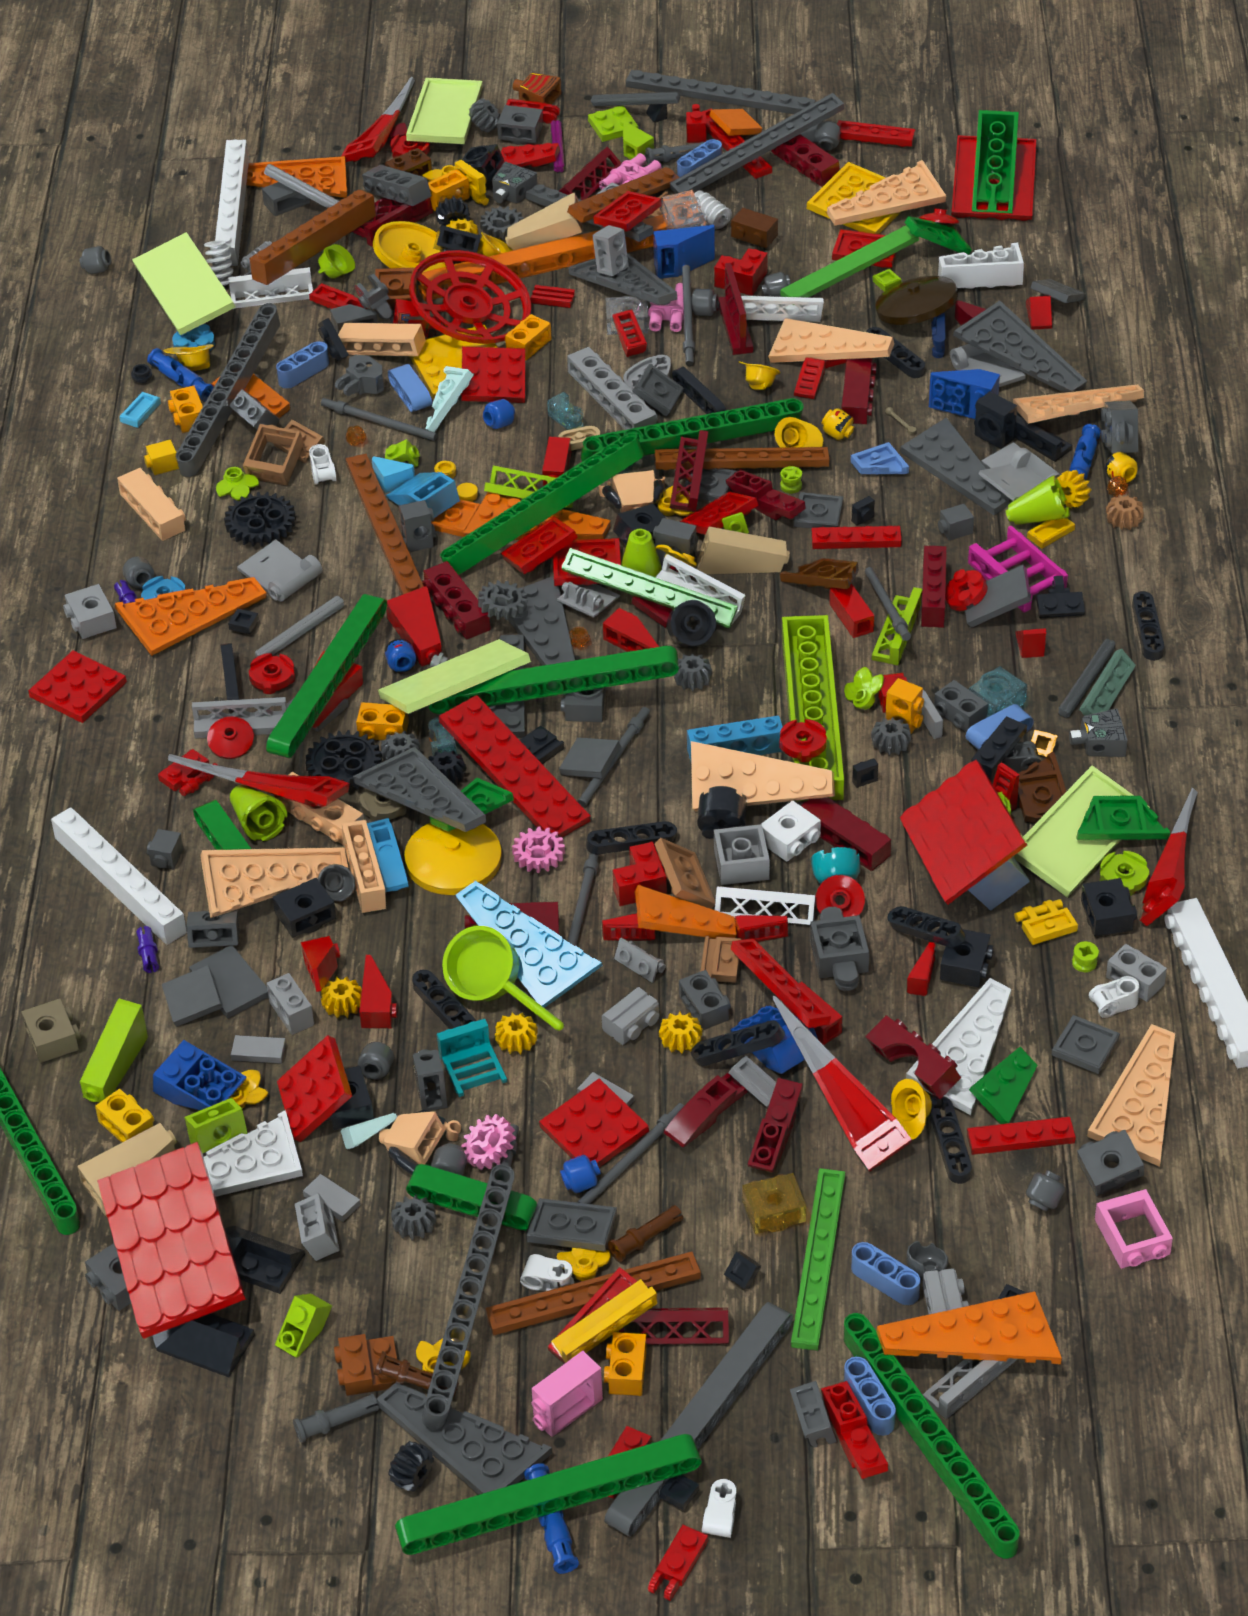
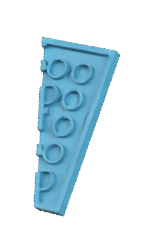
(546, 960)

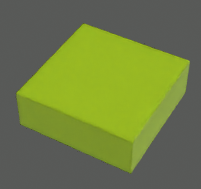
(886, 279)

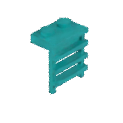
(465, 1046)

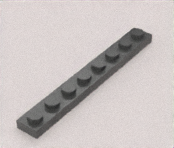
(547, 196)

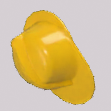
(491, 246)
(192, 357)
(760, 376)
(797, 433)
(910, 1106)

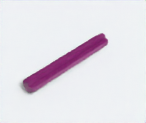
(556, 132)

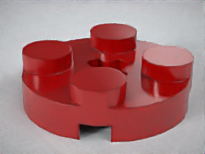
(400, 146)
(956, 593)
(271, 682)
(799, 749)

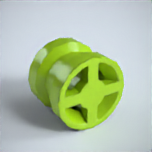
(791, 479)
(1089, 961)

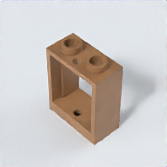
(273, 472)

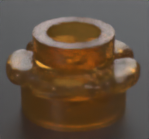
(352, 438)
(1117, 486)
(579, 636)

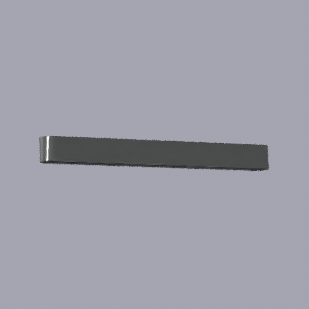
(233, 379)
(468, 1304)
(707, 1407)

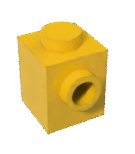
(161, 457)

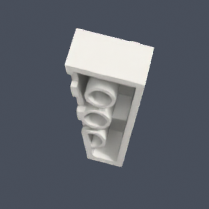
(984, 268)

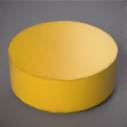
(447, 468)
(467, 492)

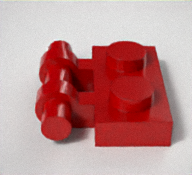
(184, 777)

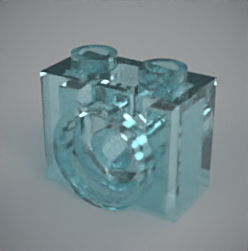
(1000, 690)

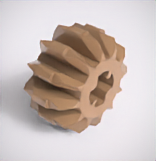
(1124, 512)

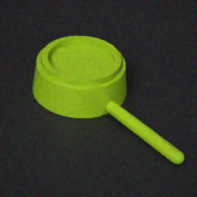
(484, 967)

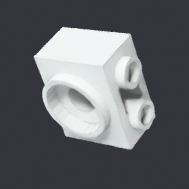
(791, 830)

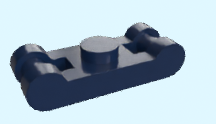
(938, 336)

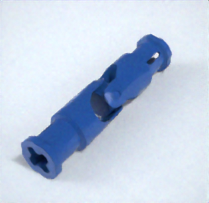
(179, 373)
(1085, 449)
(556, 1532)

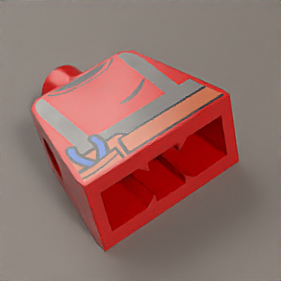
(407, 314)

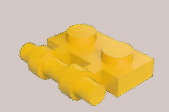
(476, 182)
(1047, 926)

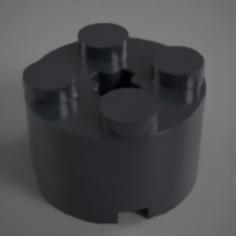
(699, 613)
(721, 810)

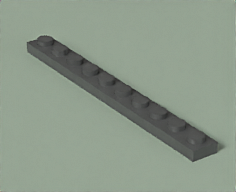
(717, 92)
(758, 145)

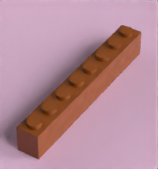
(312, 237)

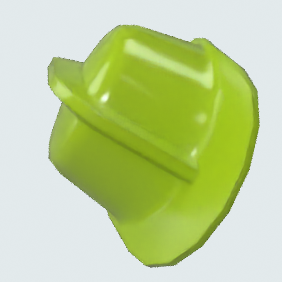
(336, 261)

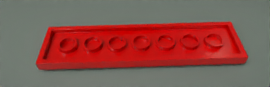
(514, 767)

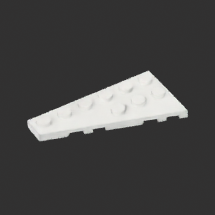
(971, 1041)
(254, 1158)

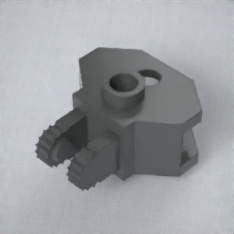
(374, 298)
(360, 377)

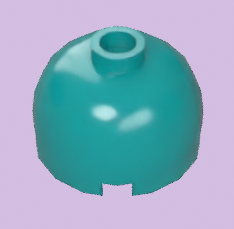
(839, 862)

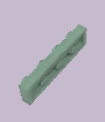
(1108, 684)

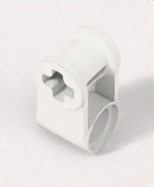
(321, 464)
(1115, 996)
(545, 1273)
(720, 1511)

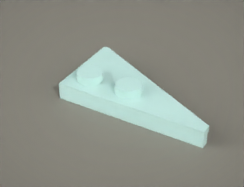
(448, 393)

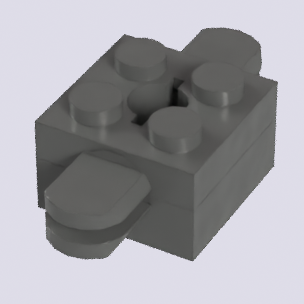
(1120, 426)
(839, 947)

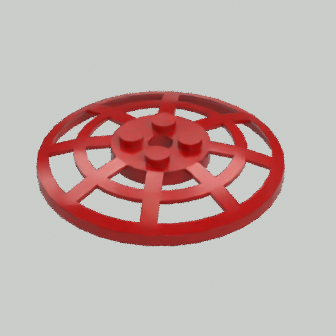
(459, 293)

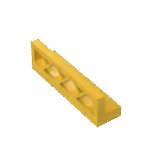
(605, 1321)

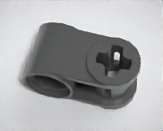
(1020, 756)

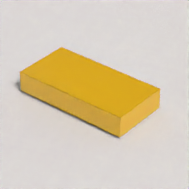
(1050, 531)

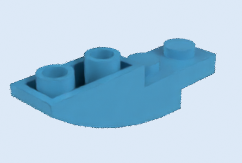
(387, 855)

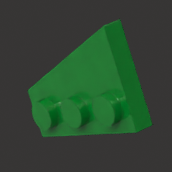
(938, 233)
(484, 796)
(1005, 1085)

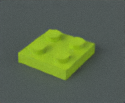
(609, 123)

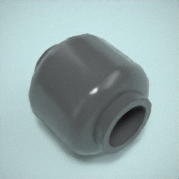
(827, 135)
(95, 260)
(775, 283)
(704, 302)
(137, 572)
(376, 1060)
(450, 1158)
(1045, 1190)

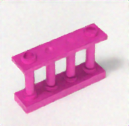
(983, 561)

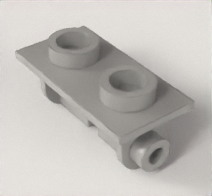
(638, 960)

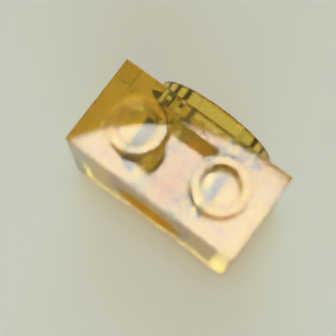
(774, 1203)

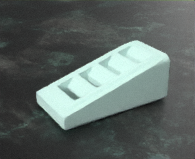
(358, 1133)

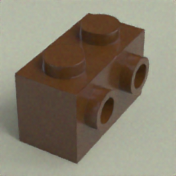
(412, 162)
(754, 227)

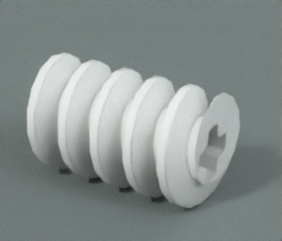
(716, 213)
(220, 260)

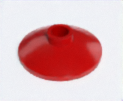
(940, 216)
(234, 745)
(841, 886)

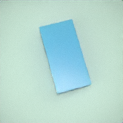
(140, 409)

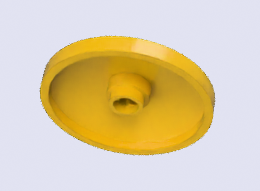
(405, 245)
(453, 859)

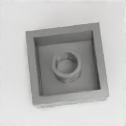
(741, 854)

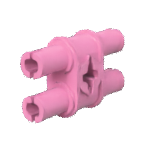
(630, 170)
(671, 312)

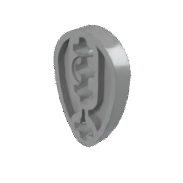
(634, 373)

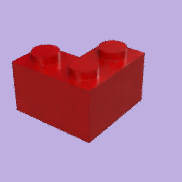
(747, 271)
(644, 870)

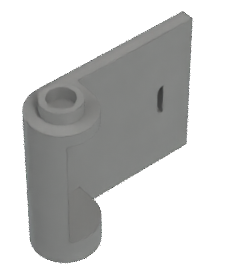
(970, 358)
(1020, 475)
(280, 570)

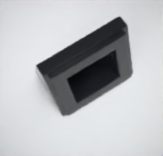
(657, 112)

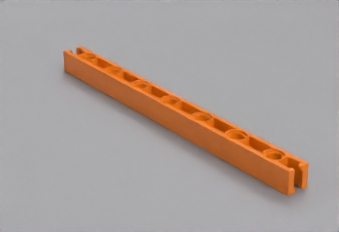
(542, 257)

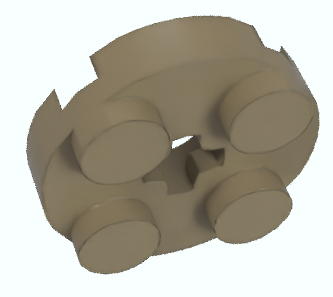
(378, 810)

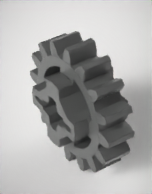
(498, 220)
(500, 600)

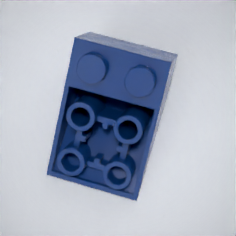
(683, 247)
(960, 390)
(783, 1055)
(195, 1078)

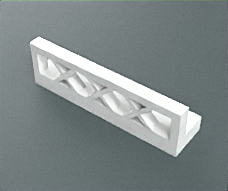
(290, 283)
(781, 307)
(702, 586)
(759, 896)

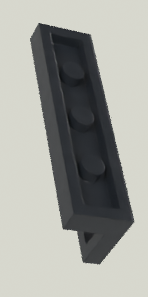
(1041, 439)

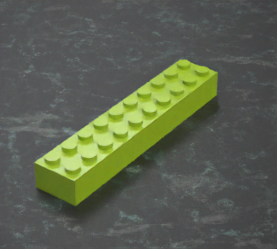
(812, 687)

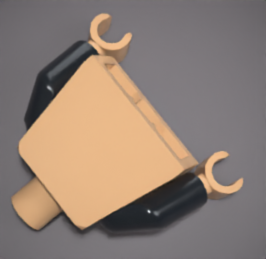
(633, 490)
(415, 1137)

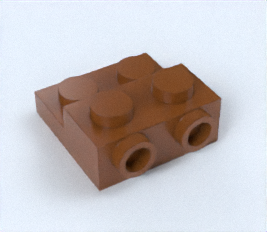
(397, 282)
(359, 1362)

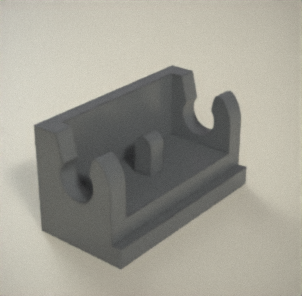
(812, 1413)

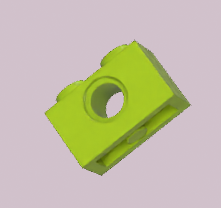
(215, 1124)

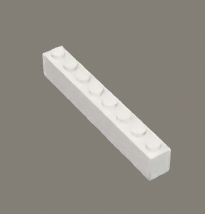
(233, 196)
(119, 876)
(1212, 975)

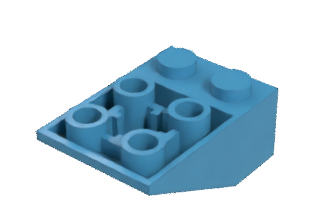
(434, 487)

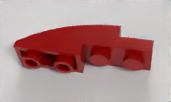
(853, 1431)

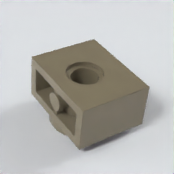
(51, 1030)

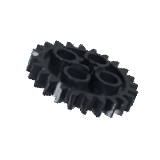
(260, 518)
(342, 756)

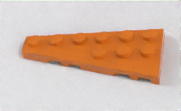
(981, 1331)

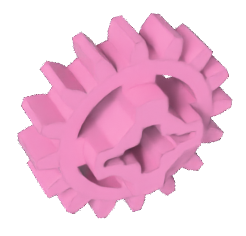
(538, 849)
(488, 1141)

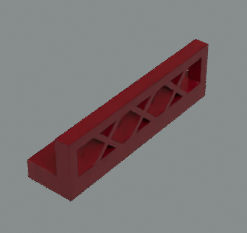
(589, 168)
(695, 479)
(684, 1315)

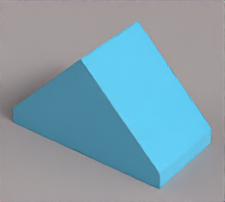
(391, 473)

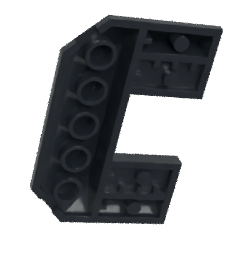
(218, 1342)

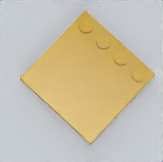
(844, 185)
(438, 354)

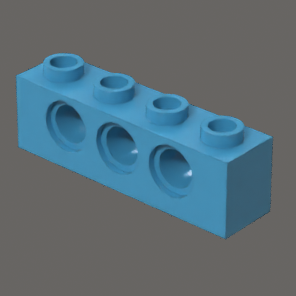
(749, 736)

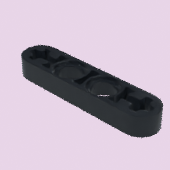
(911, 365)
(697, 391)
(1148, 625)
(229, 672)
(653, 830)
(929, 922)
(439, 1007)
(711, 1052)
(950, 1139)

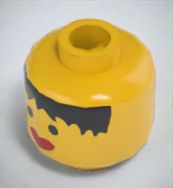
(838, 424)
(1121, 465)

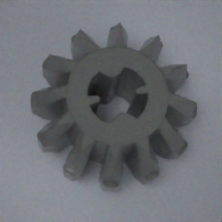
(484, 115)
(693, 672)
(891, 736)
(398, 744)
(413, 1217)

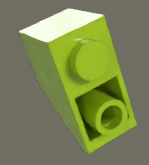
(635, 141)
(303, 1323)

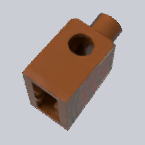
(538, 88)

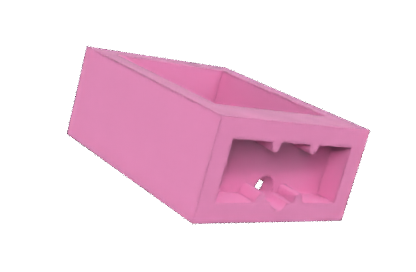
(1128, 1207)
(567, 1394)

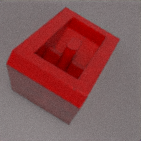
(1039, 312)
(1031, 642)

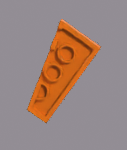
(266, 396)
(676, 915)

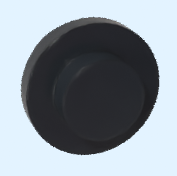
(141, 373)

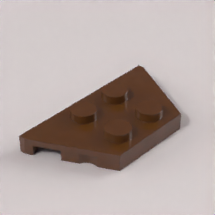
(824, 573)
(1040, 788)

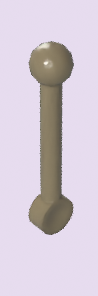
(911, 430)

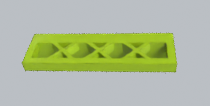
(515, 491)
(898, 645)

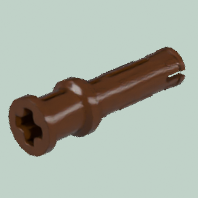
(636, 1238)
(404, 1372)

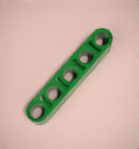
(219, 827)
(466, 1195)

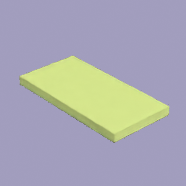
(444, 111)
(183, 283)
(454, 676)
(1052, 842)

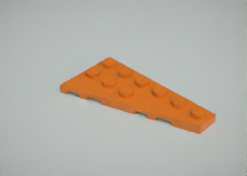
(321, 173)
(585, 525)
(183, 613)

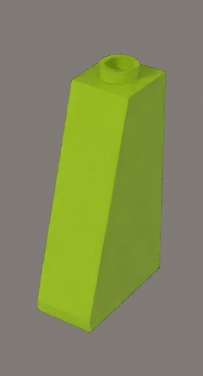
(115, 1051)

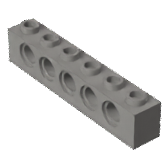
(609, 390)

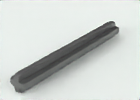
(635, 99)
(1086, 678)

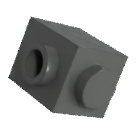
(956, 522)
(165, 849)

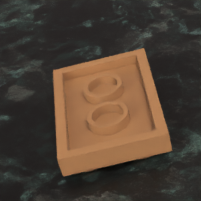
(684, 873)

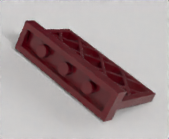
(395, 213)
(734, 315)

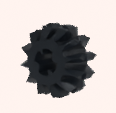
(452, 210)
(450, 765)
(411, 1466)

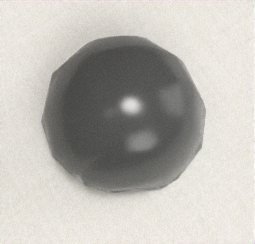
(337, 881)
(926, 1258)

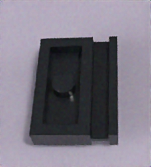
(542, 744)

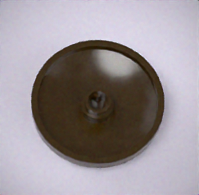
(916, 300)

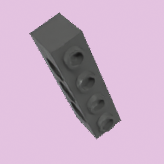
(396, 185)

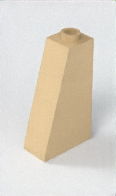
(545, 225)
(740, 552)
(134, 1151)

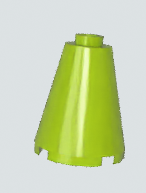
(1039, 504)
(641, 553)
(258, 812)

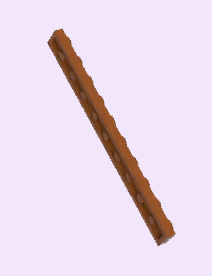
(384, 524)

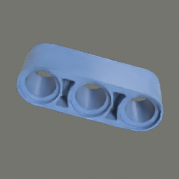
(699, 156)
(302, 364)
(409, 388)
(981, 731)
(871, 1264)
(868, 1384)

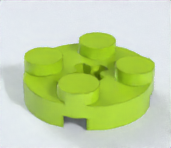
(1129, 861)

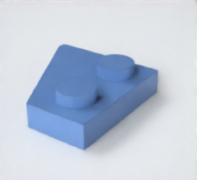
(879, 460)

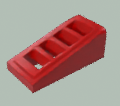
(633, 345)
(810, 377)
(1008, 788)
(757, 927)
(629, 929)
(920, 975)

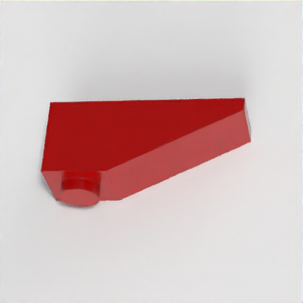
(627, 632)
(320, 960)
(376, 998)

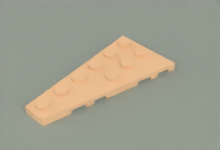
(894, 194)
(823, 342)
(1072, 403)
(757, 777)
(254, 875)
(1140, 1097)

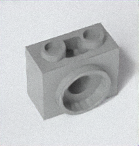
(89, 611)

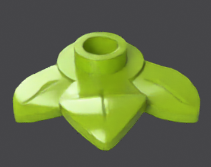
(236, 483)
(863, 688)

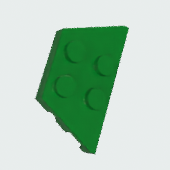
(1120, 820)

